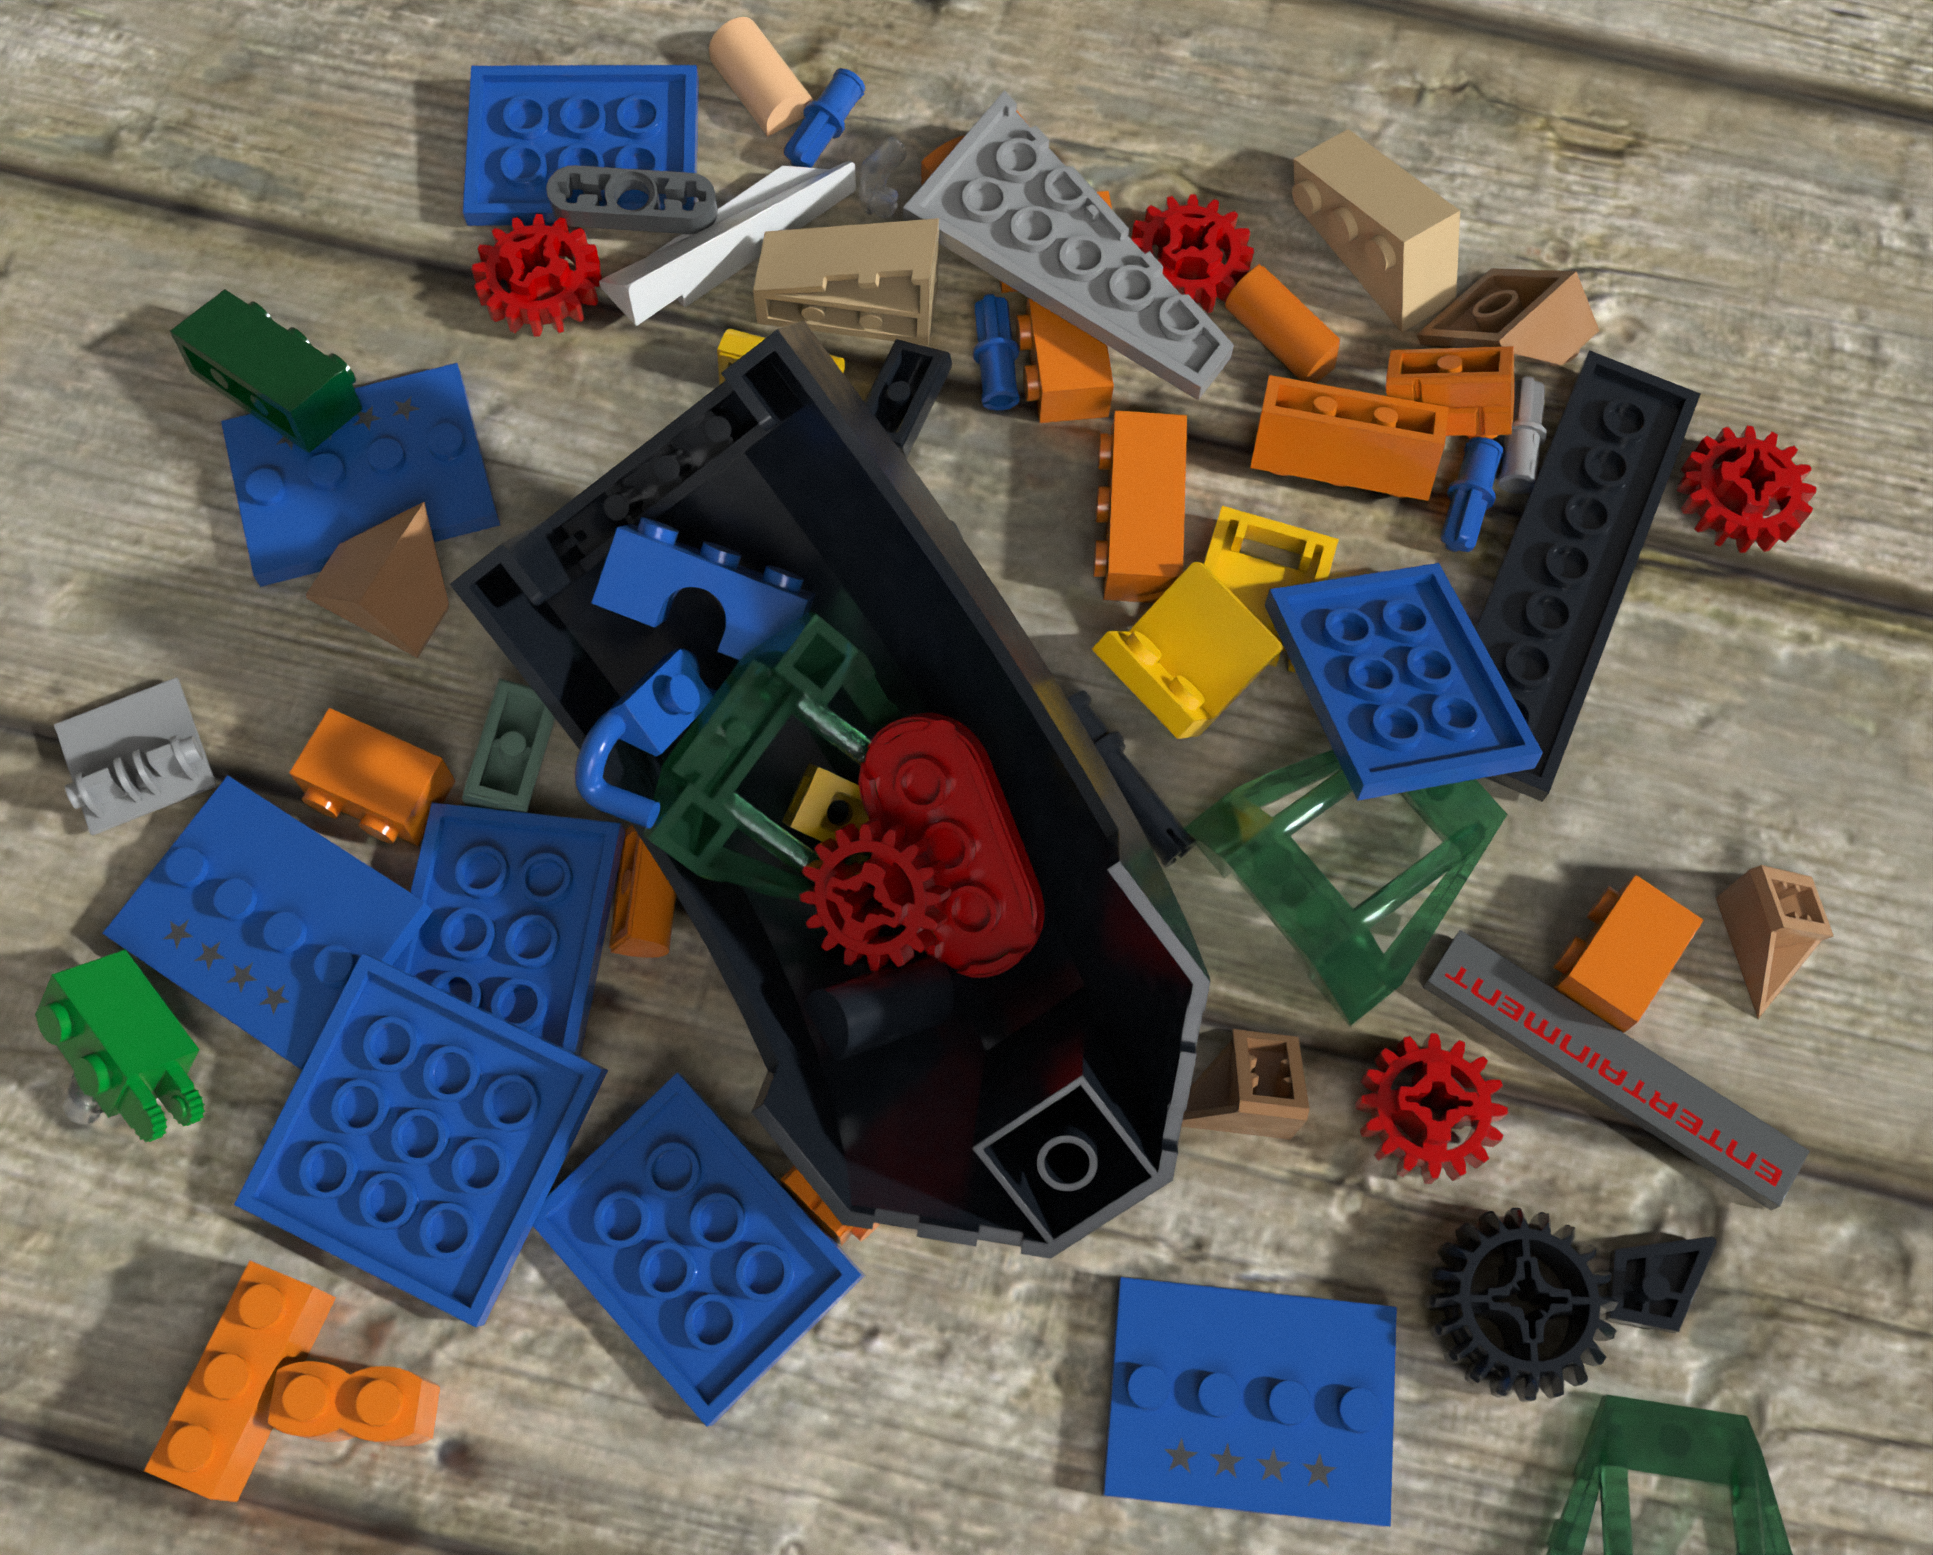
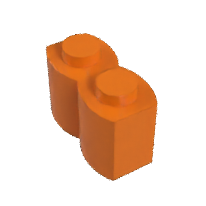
(370, 1404)

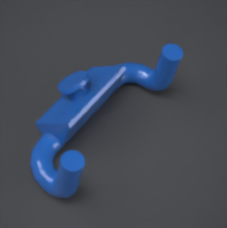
(649, 719)

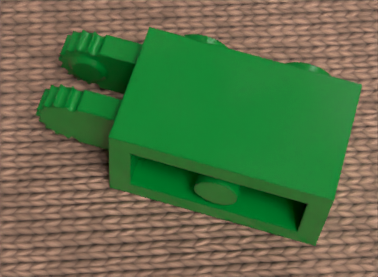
(122, 1043)

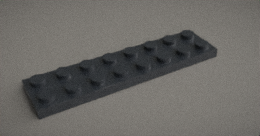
(1579, 548)

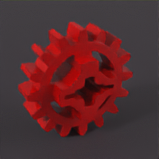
(1191, 248)
(537, 275)
(1746, 489)
(900, 882)
(1429, 1136)

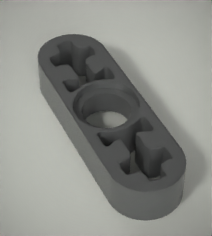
(615, 182)

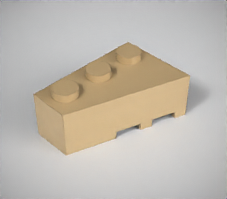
(1381, 225)
(851, 279)

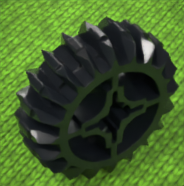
(1519, 1331)

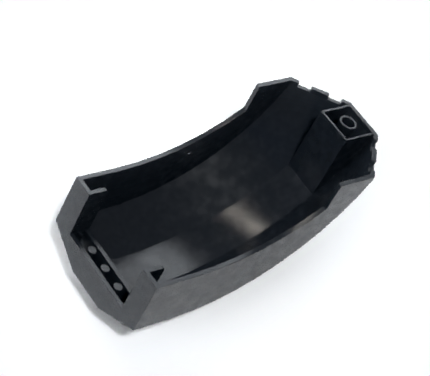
(1046, 1085)

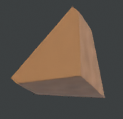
(387, 581)
(1773, 928)
(1251, 1088)

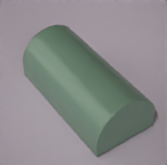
(509, 750)

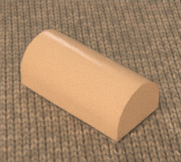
(758, 75)

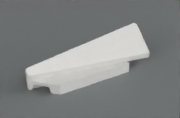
(703, 260)

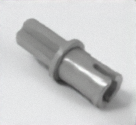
(1528, 434)

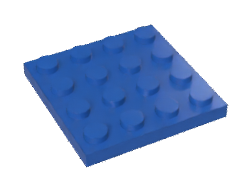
(421, 1139)

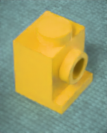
(812, 798)

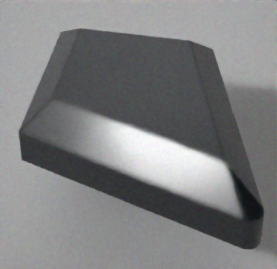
(1657, 1282)

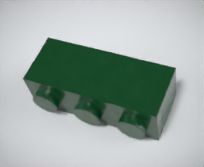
(268, 369)

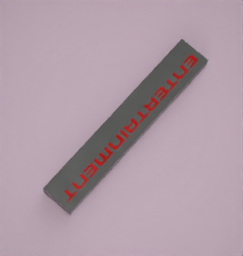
(1617, 1070)

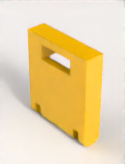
(1253, 577)

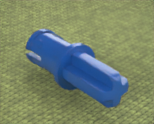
(824, 118)
(996, 353)
(1471, 494)

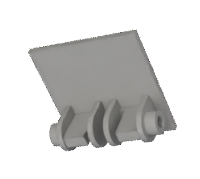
(134, 756)

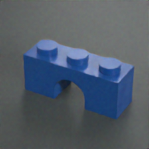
(651, 568)

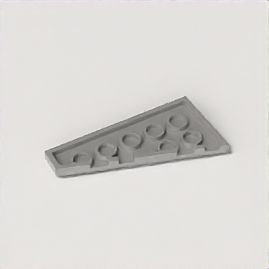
(1056, 241)

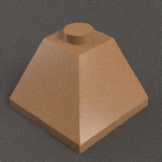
(1532, 310)

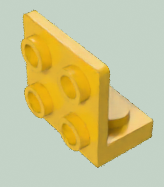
(1190, 652)

